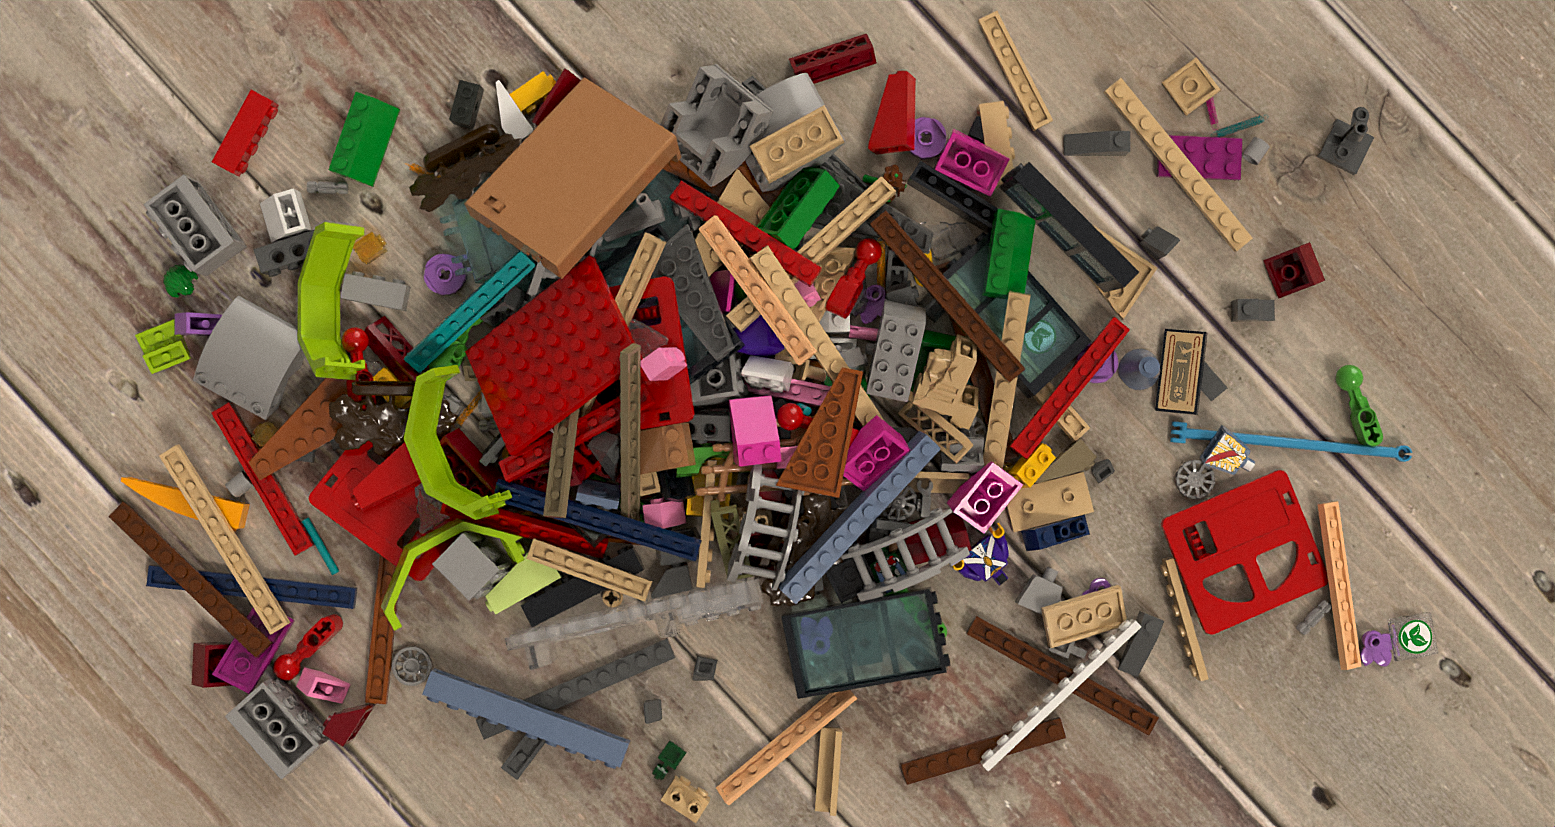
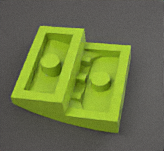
(162, 346)

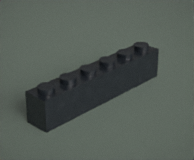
(953, 196)
(575, 590)

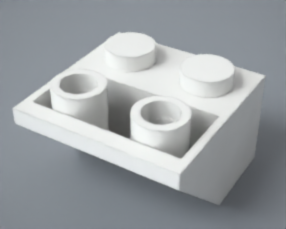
(285, 215)
(768, 373)

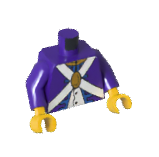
(986, 558)

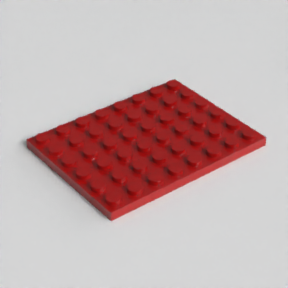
(551, 355)

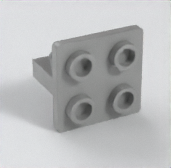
(970, 462)

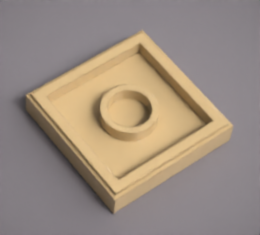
(1191, 86)

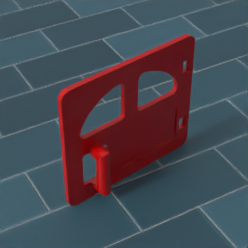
(671, 394)
(380, 525)
(1242, 527)

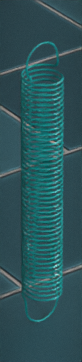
(1239, 124)

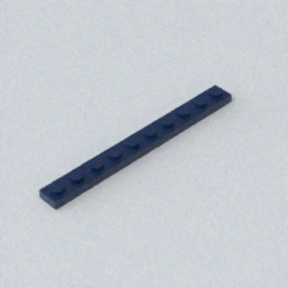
(606, 522)
(282, 589)

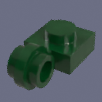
(671, 756)

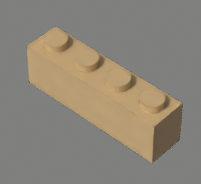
(996, 132)

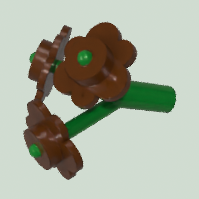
(893, 177)

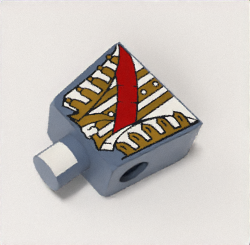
(1227, 453)

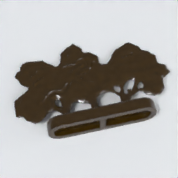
(464, 173)
(379, 424)
(821, 517)

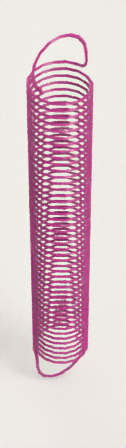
(1214, 111)

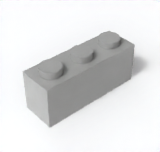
(375, 291)

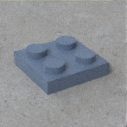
(599, 493)

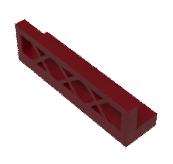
(835, 63)
(392, 357)
(540, 482)

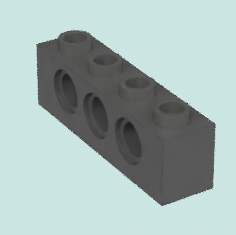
(267, 254)
(720, 420)

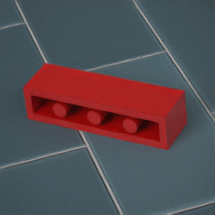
(245, 133)

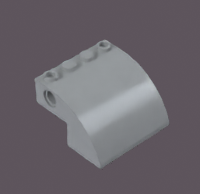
(789, 101)
(716, 124)
(250, 358)

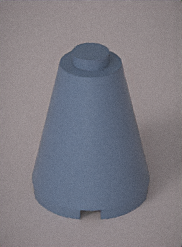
(1139, 369)

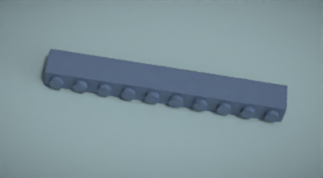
(857, 518)
(526, 717)

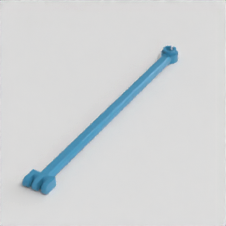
(1294, 443)

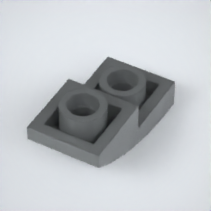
(1211, 385)

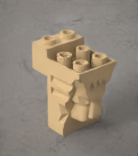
(945, 385)

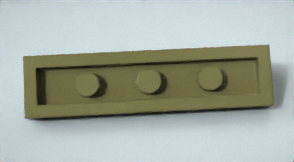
(722, 527)

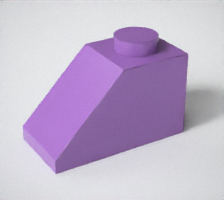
(195, 323)

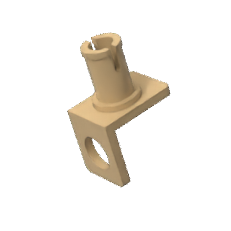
(806, 371)

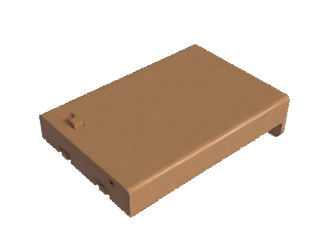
(573, 177)

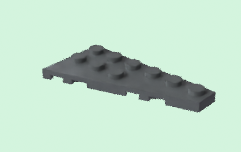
(848, 193)
(694, 292)

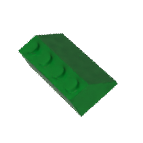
(364, 139)
(798, 206)
(1008, 254)

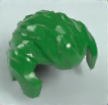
(179, 280)

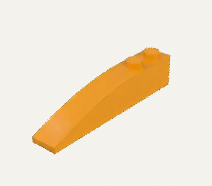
(174, 500)

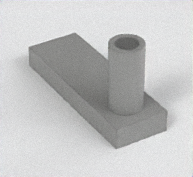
(636, 219)

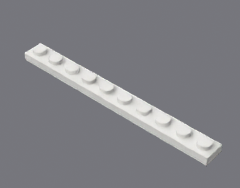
(1053, 699)

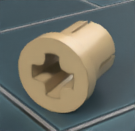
(617, 602)

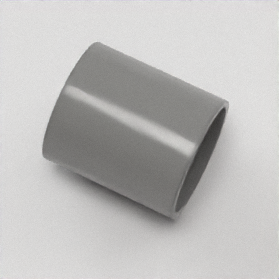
(1255, 151)
(239, 484)

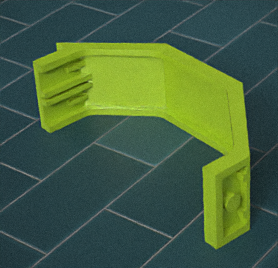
(320, 301)
(428, 453)
(429, 541)

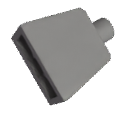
(1040, 591)

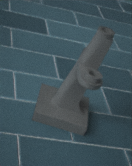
(1348, 143)

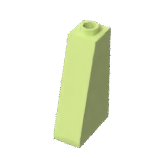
(519, 583)

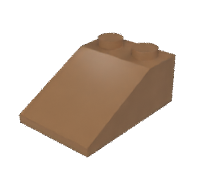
(666, 448)

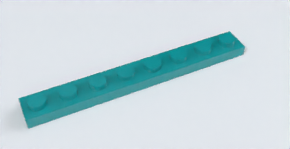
(470, 311)

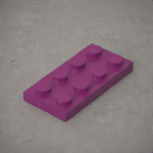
(1211, 156)
(240, 666)

